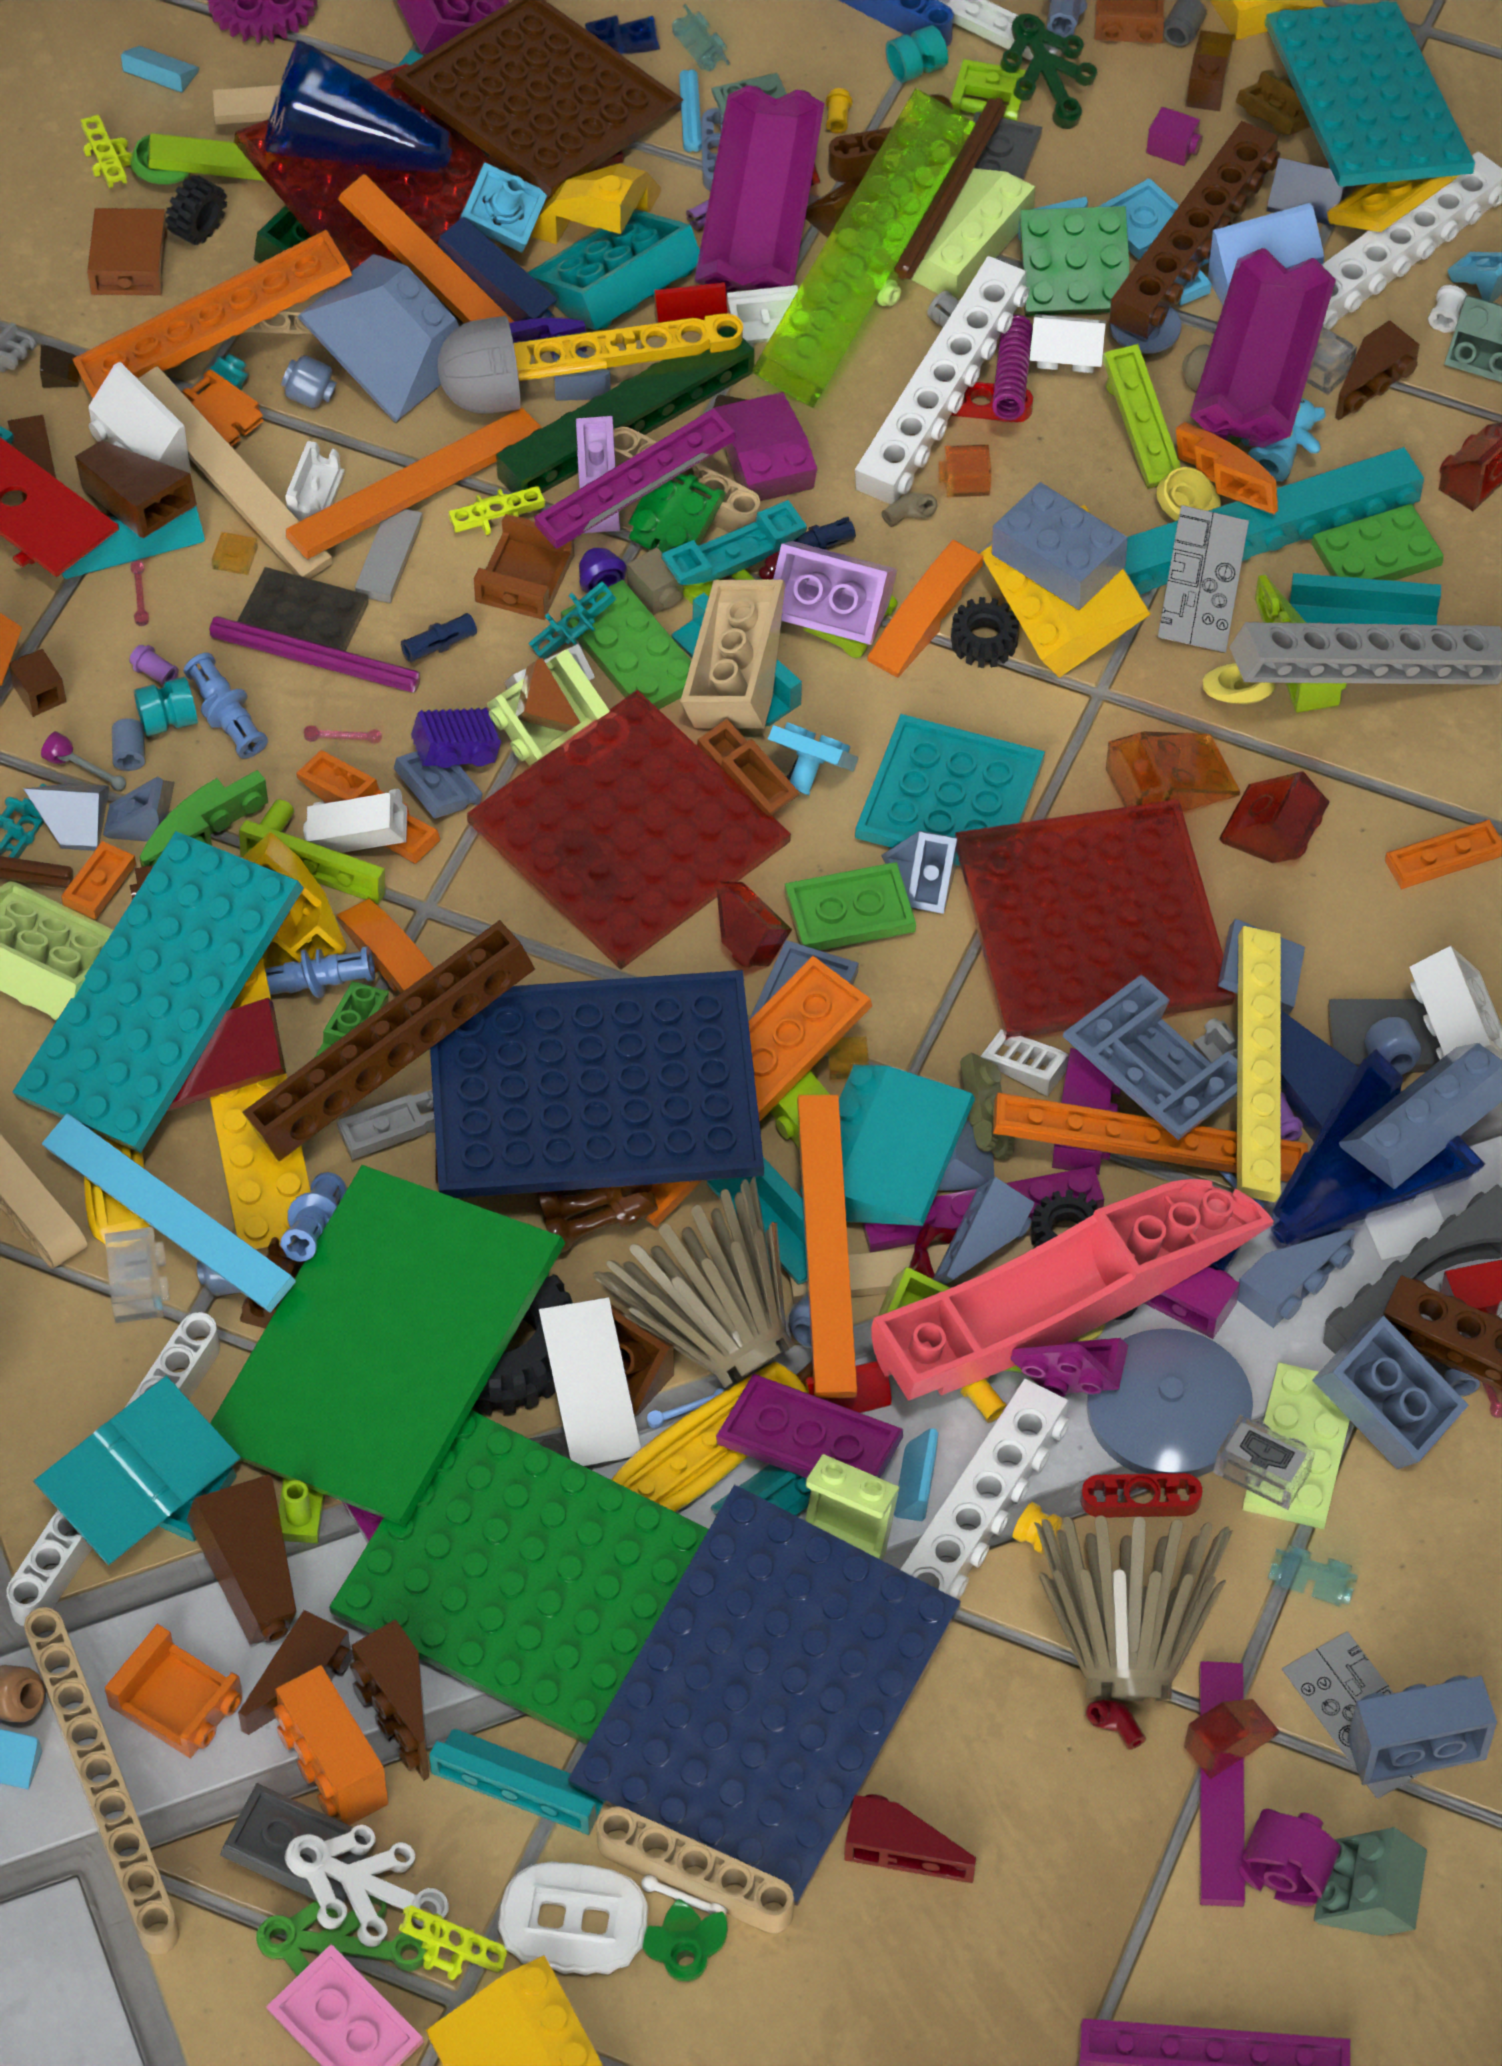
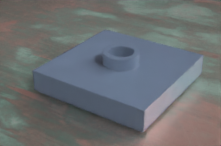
(1291, 965)

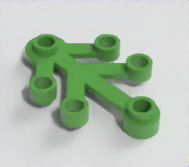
(299, 1939)

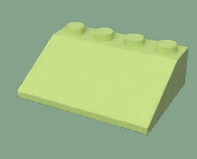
(976, 227)
(44, 948)

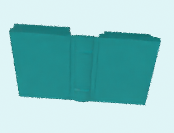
(137, 1470)

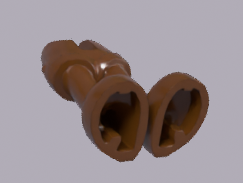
(624, 1207)

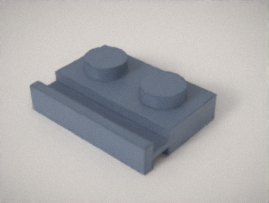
(437, 788)

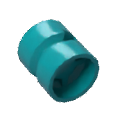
(915, 54)
(165, 706)

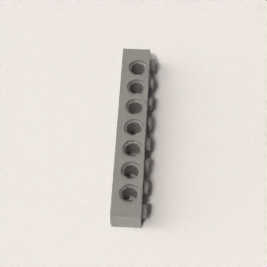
(1368, 653)

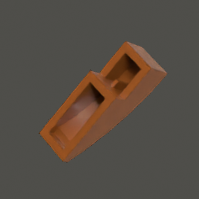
(748, 767)

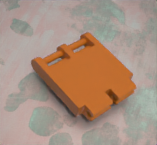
(225, 406)

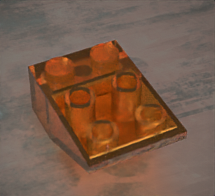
(1169, 767)

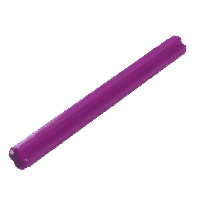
(314, 654)

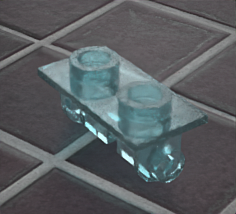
(694, 29)
(1329, 1578)

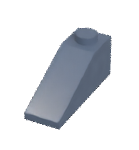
(991, 1221)

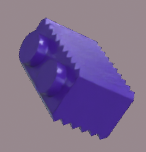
(455, 737)

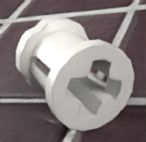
(1448, 307)

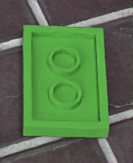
(1379, 546)
(850, 907)

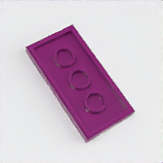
(797, 1428)

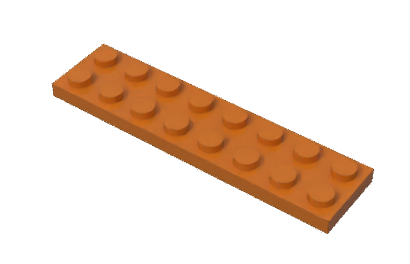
(219, 312)
(786, 1043)

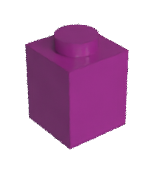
(1174, 136)

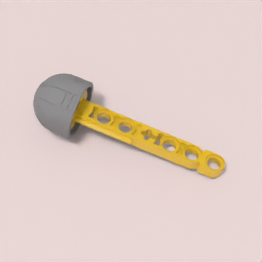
(484, 366)

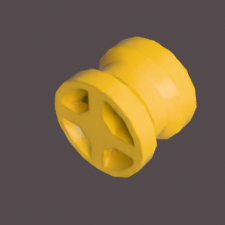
(1025, 1527)

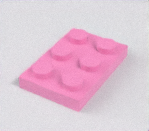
(343, 2016)

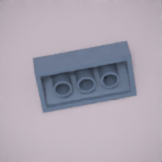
(1428, 1114)

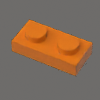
(98, 880)

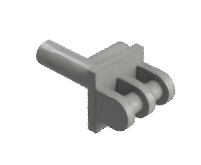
(14, 347)

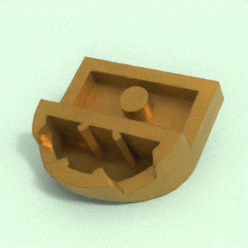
(1274, 102)

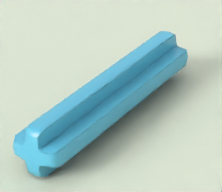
(690, 111)

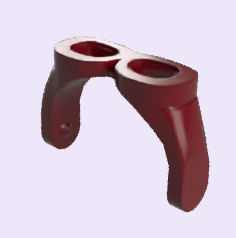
(920, 1260)

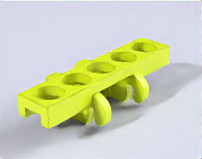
(104, 149)
(484, 513)
(432, 1943)

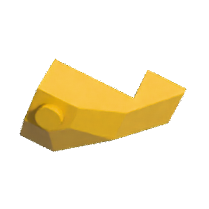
(597, 200)
(310, 920)

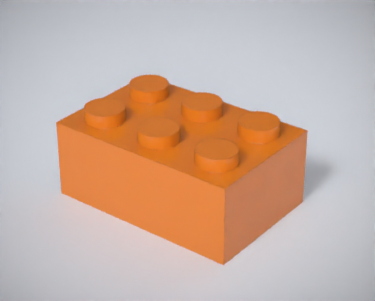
(330, 1747)

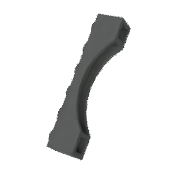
(1460, 1239)

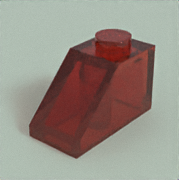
(749, 925)
(1228, 1734)

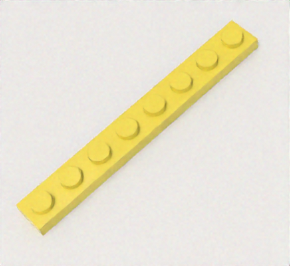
(1259, 1064)

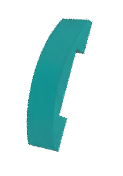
(735, 549)

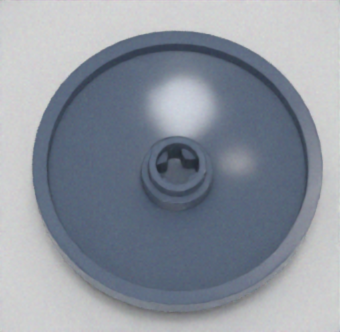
(1171, 1403)

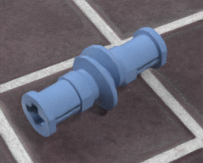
(224, 706)
(322, 971)
(310, 1215)

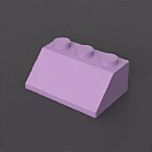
(833, 591)

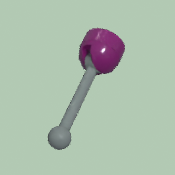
(59, 750)

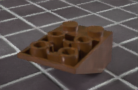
(391, 1680)

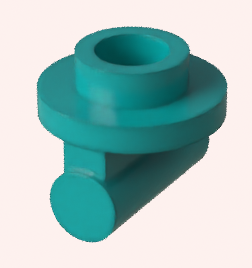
(231, 369)

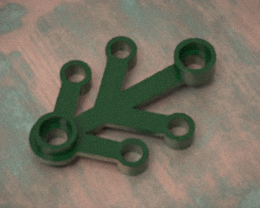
(1048, 65)

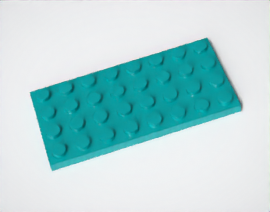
(1368, 94)
(158, 990)

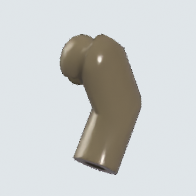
(910, 505)

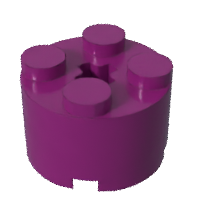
(1290, 1857)

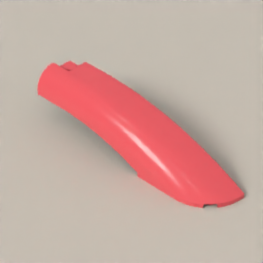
(1064, 1285)

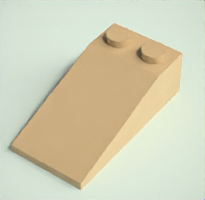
(735, 655)

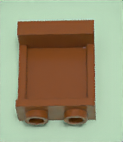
(1129, 20)
(126, 251)
(523, 570)

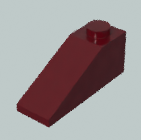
(896, 1839)

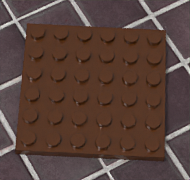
(538, 93)

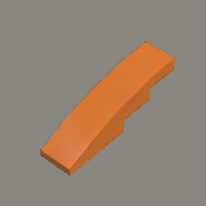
(1228, 466)
(924, 608)
(339, 781)
(391, 948)

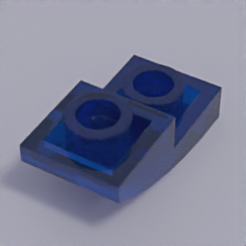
(628, 37)

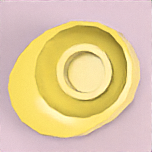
(1187, 488)
(1228, 686)

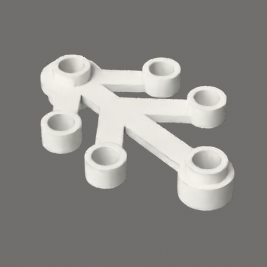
(358, 1880)

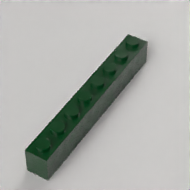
(636, 403)

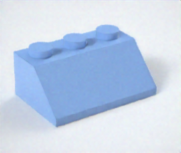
(1287, 235)

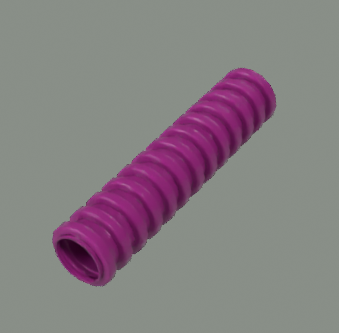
(1012, 369)

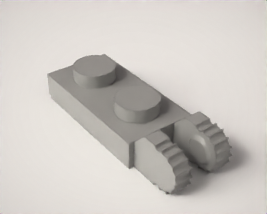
(387, 1124)

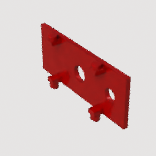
(53, 522)

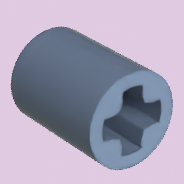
(128, 744)

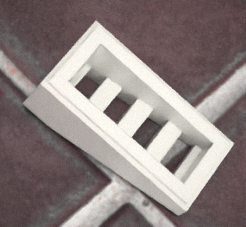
(1031, 1076)

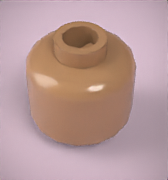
(20, 1693)

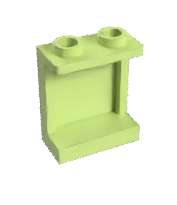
(534, 741)
(851, 1505)

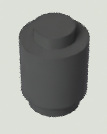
(1184, 21)

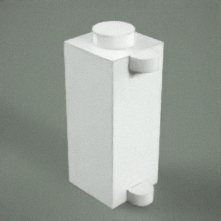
(357, 822)

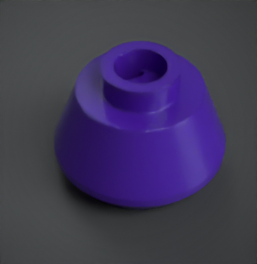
(600, 566)

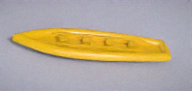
(686, 1456)

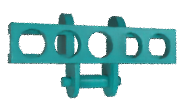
(585, 621)
(16, 831)

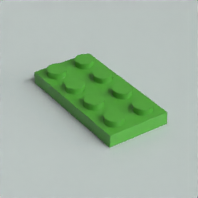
(634, 648)

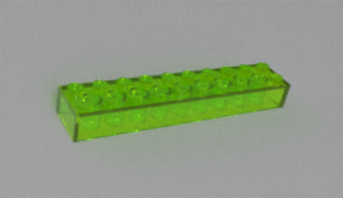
(863, 248)

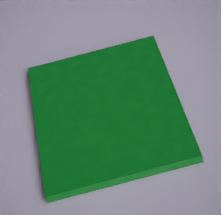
(384, 1343)

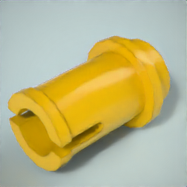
(838, 105)
(985, 1399)

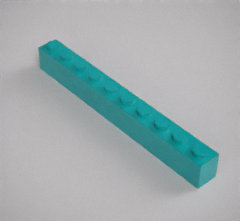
(1303, 510)

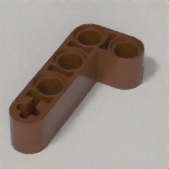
(854, 153)

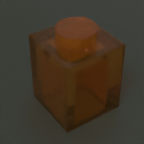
(966, 470)

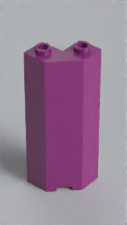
(760, 190)
(1262, 349)

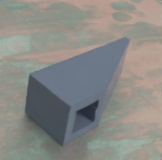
(1286, 1276)

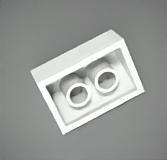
(136, 420)
(1456, 1003)

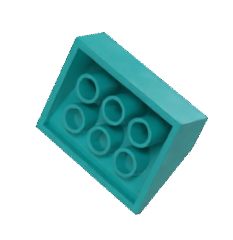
(616, 271)
(896, 1142)

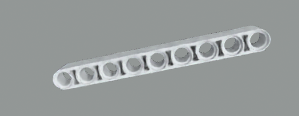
(72, 1551)

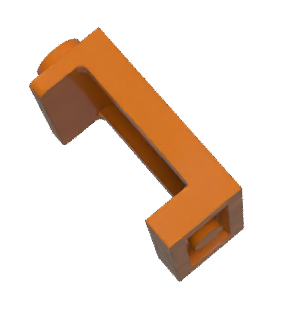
(173, 1693)

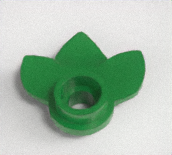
(685, 1936)

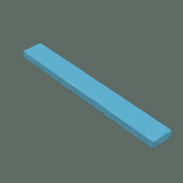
(169, 1213)

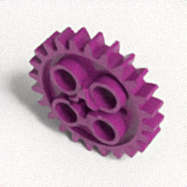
(261, 16)

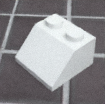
(1067, 342)

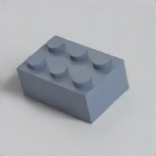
(1059, 545)
(1390, 1392)
(1421, 1729)

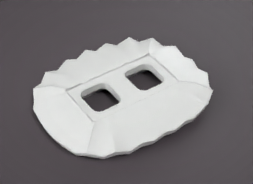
(577, 1890)

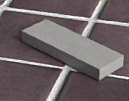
(389, 555)

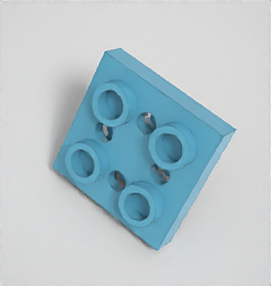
(506, 201)
(811, 753)

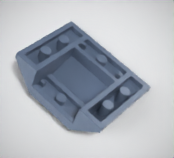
(384, 332)
(1152, 1060)

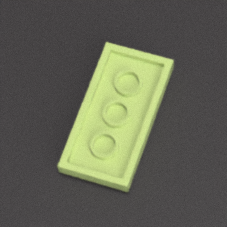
(1305, 1413)

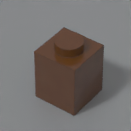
(37, 682)

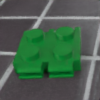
(675, 514)

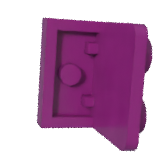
(1074, 1366)

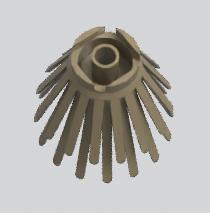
(719, 1326)
(1119, 1629)

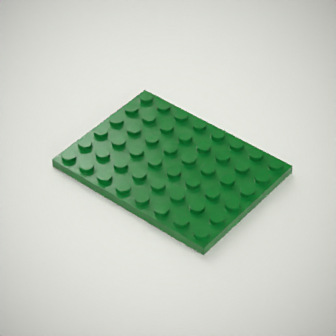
(524, 1576)

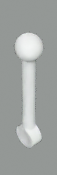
(650, 1884)

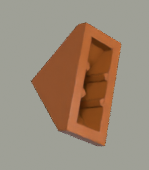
(543, 700)

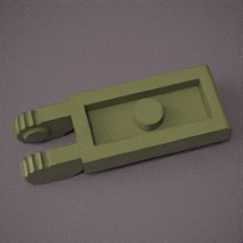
(983, 1080)

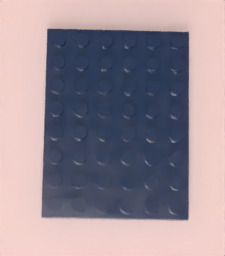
(598, 1087)
(766, 1690)

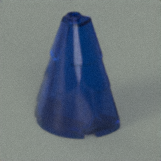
(347, 119)
(1339, 1193)

